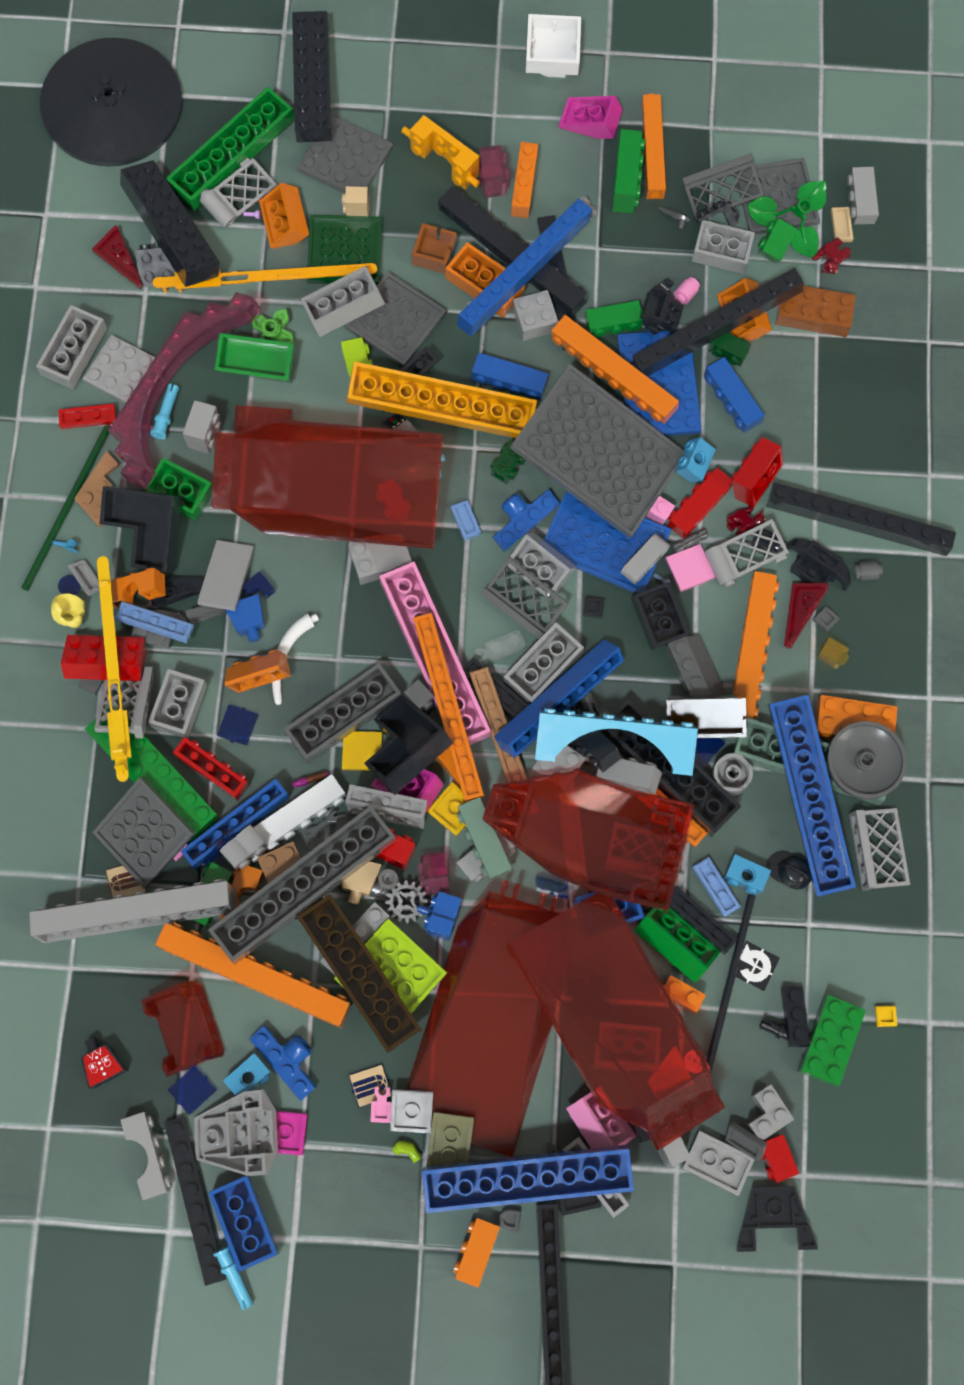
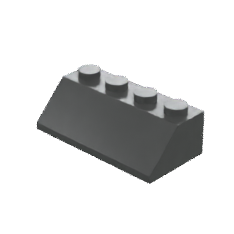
(694, 667)

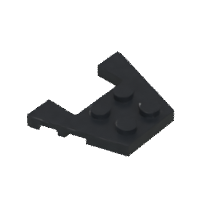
(774, 1209)

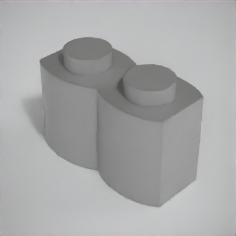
(243, 848)

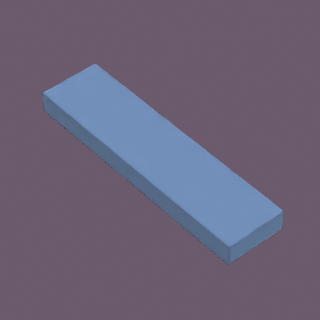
(154, 622)

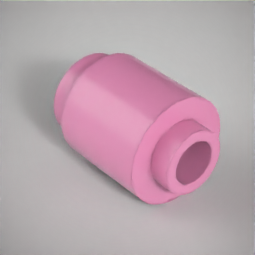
(687, 290)

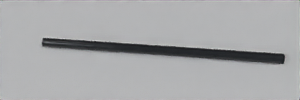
(730, 980)

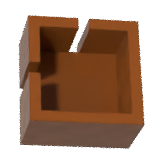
(433, 253)

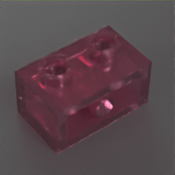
(433, 873)

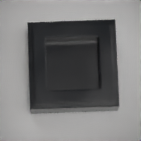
(593, 607)

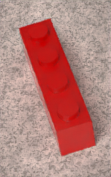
(700, 503)

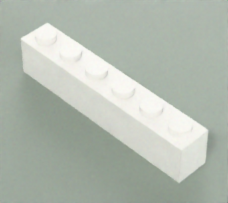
(299, 813)

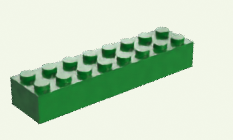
(236, 141)
(152, 765)

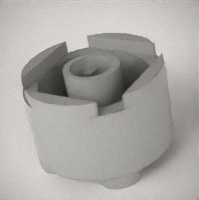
(740, 769)

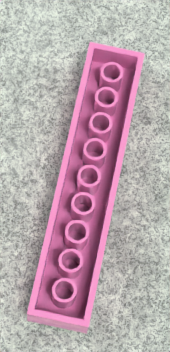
(411, 599)

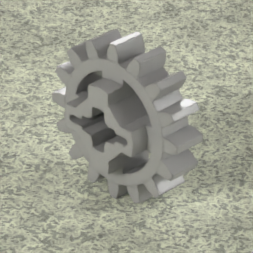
(397, 912)

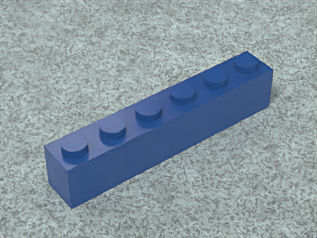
(246, 814)

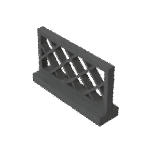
(722, 171)
(512, 610)

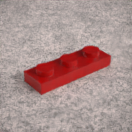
(86, 416)

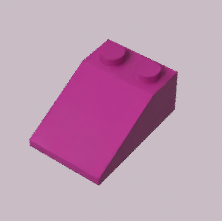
(592, 116)
(423, 786)

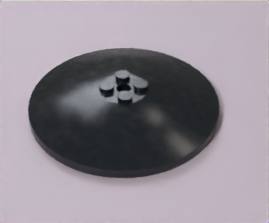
(112, 127)

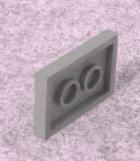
(718, 1163)

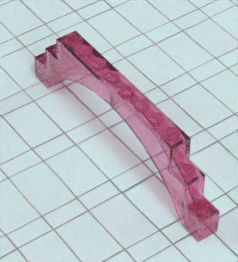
(187, 337)

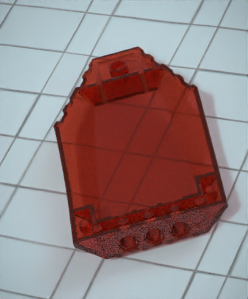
(595, 833)

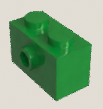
(776, 240)

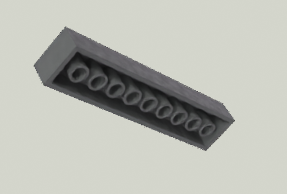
(302, 885)

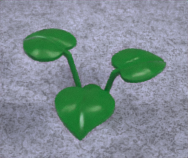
(811, 198)

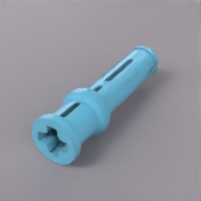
(163, 419)
(229, 1268)

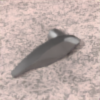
(682, 218)

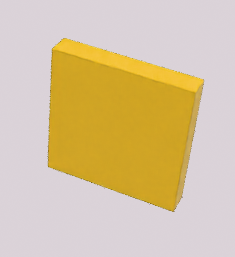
(359, 748)
(446, 807)

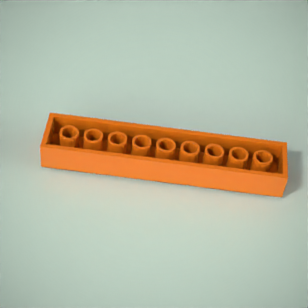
(254, 975)

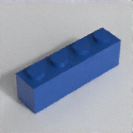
(509, 376)
(734, 395)

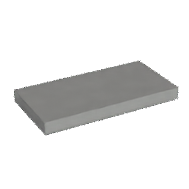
(225, 575)

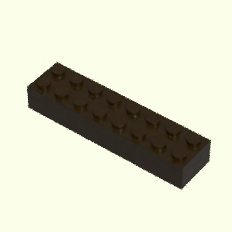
(359, 973)

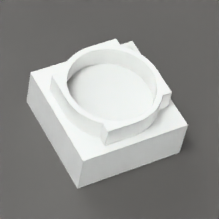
(553, 45)

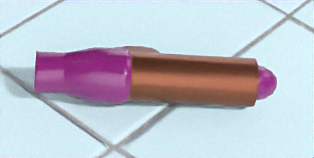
(310, 779)

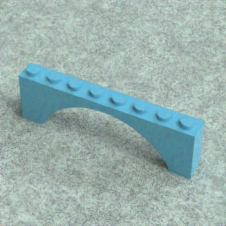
(560, 729)

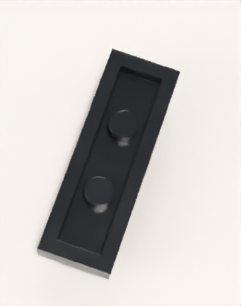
(795, 1017)

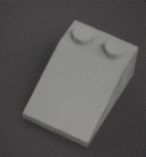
(376, 559)

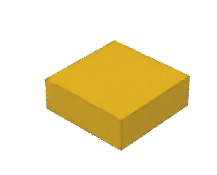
(885, 1016)

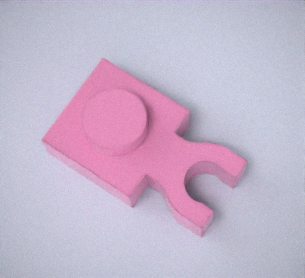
(381, 1108)

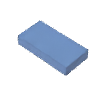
(465, 520)

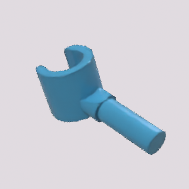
(69, 545)

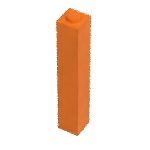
(653, 146)

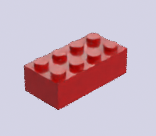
(86, 659)

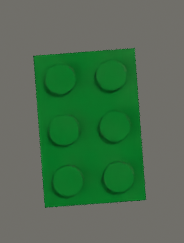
(178, 481)

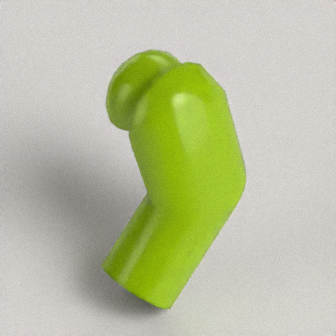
(406, 1148)

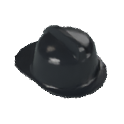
(789, 870)

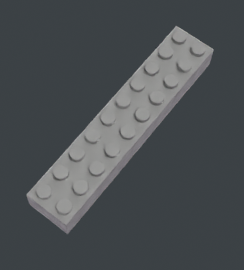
(133, 912)

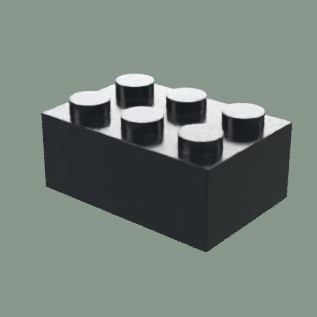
(660, 615)

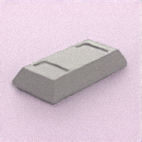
(85, 576)

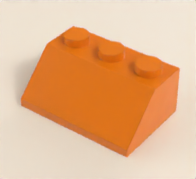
(283, 216)
(754, 328)
(257, 671)

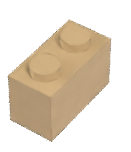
(355, 201)

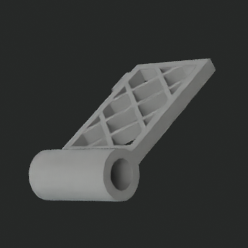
(218, 203)
(723, 564)

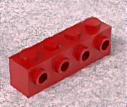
(214, 771)

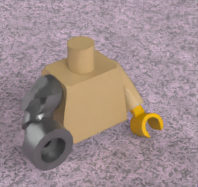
(365, 882)

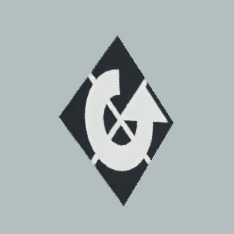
(756, 966)

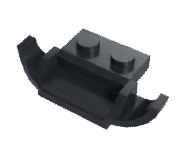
(661, 309)
(818, 564)

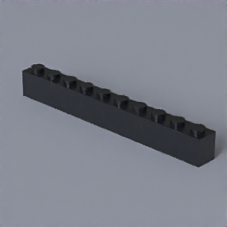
(508, 247)
(719, 323)
(861, 519)
(551, 1294)

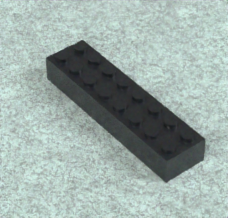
(311, 76)
(169, 223)
(711, 801)

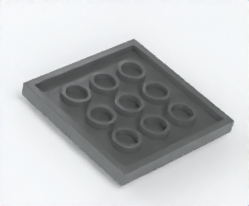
(348, 159)
(780, 183)
(400, 323)
(143, 832)

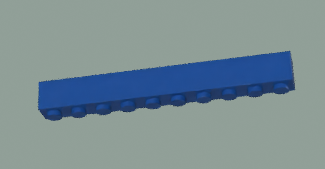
(524, 267)

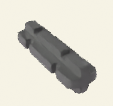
(690, 540)

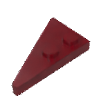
(114, 253)
(803, 602)

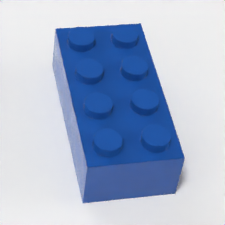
(243, 1223)

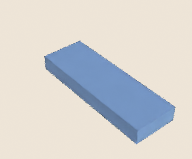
(716, 887)

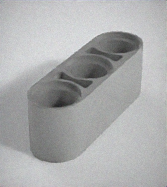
(645, 559)

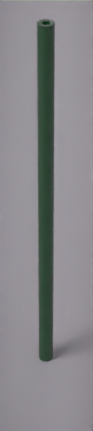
(65, 509)

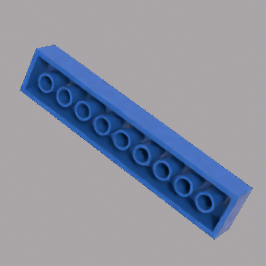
(811, 795)
(527, 1179)

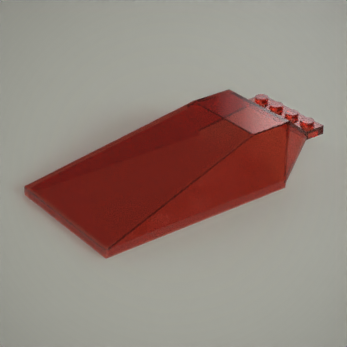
(331, 481)
(618, 1019)

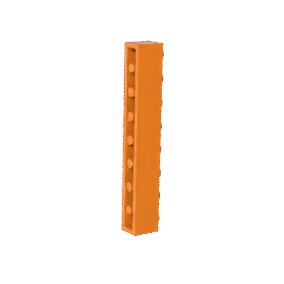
(614, 369)
(755, 638)

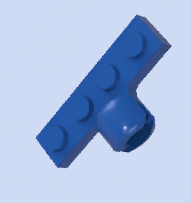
(523, 517)
(286, 1059)

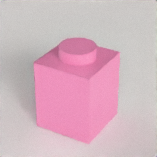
(660, 511)

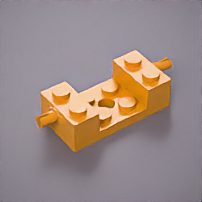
(428, 136)

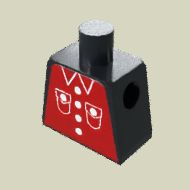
(101, 1064)

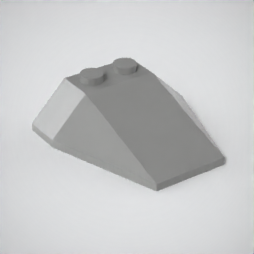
(238, 1134)

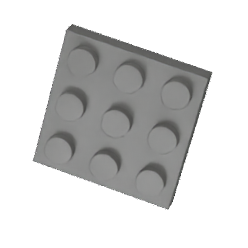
(118, 369)

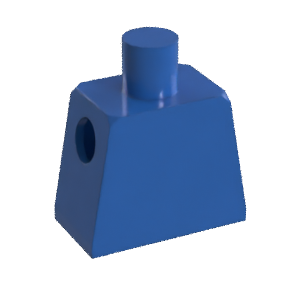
(248, 617)

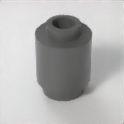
(868, 570)

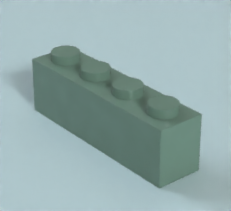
(484, 839)

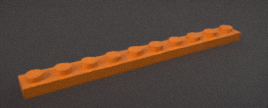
(448, 707)

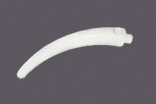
(293, 633)

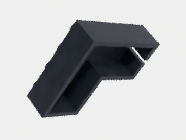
(154, 522)
(412, 745)

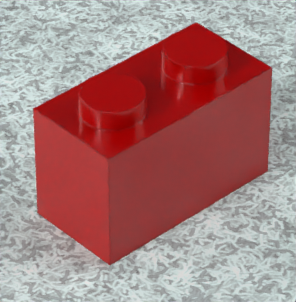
(779, 1160)

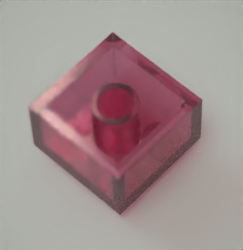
(493, 171)

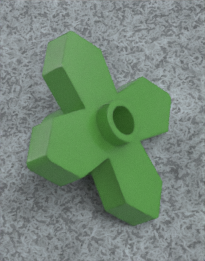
(277, 324)

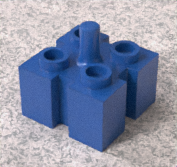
(441, 915)

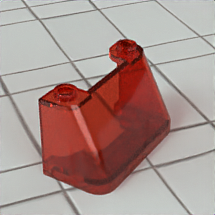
(185, 1026)

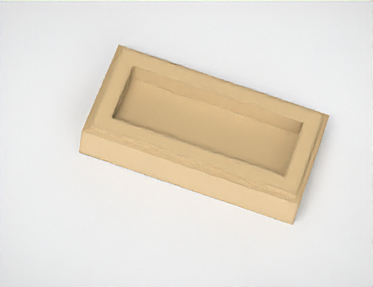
(842, 224)

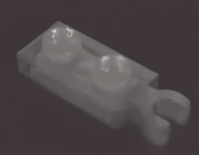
(501, 647)

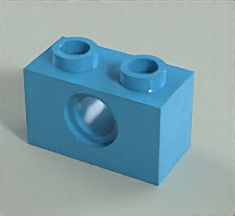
(695, 460)
(758, 874)
(253, 1064)

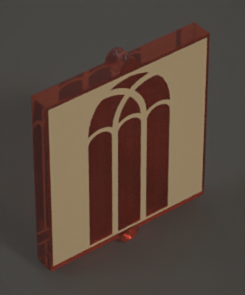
(122, 882)

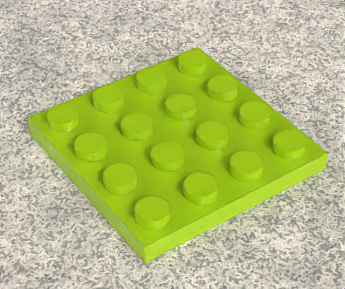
(404, 964)

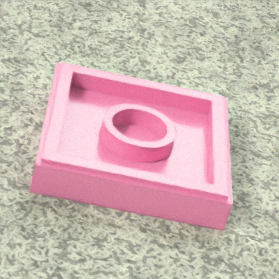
(690, 568)

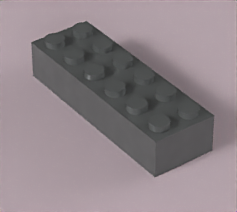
(342, 713)

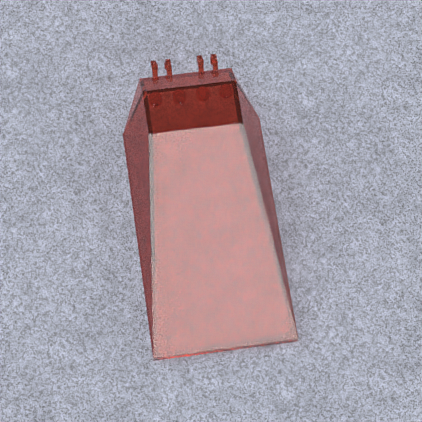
(486, 1024)

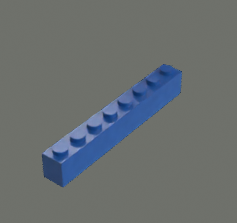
(560, 696)

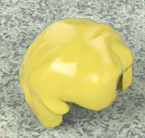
(68, 610)

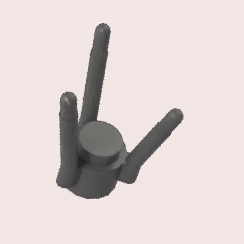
(587, 703)

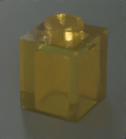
(834, 653)

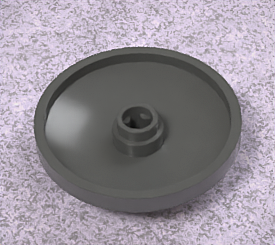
(866, 760)

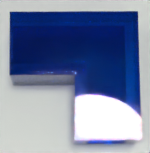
(258, 583)

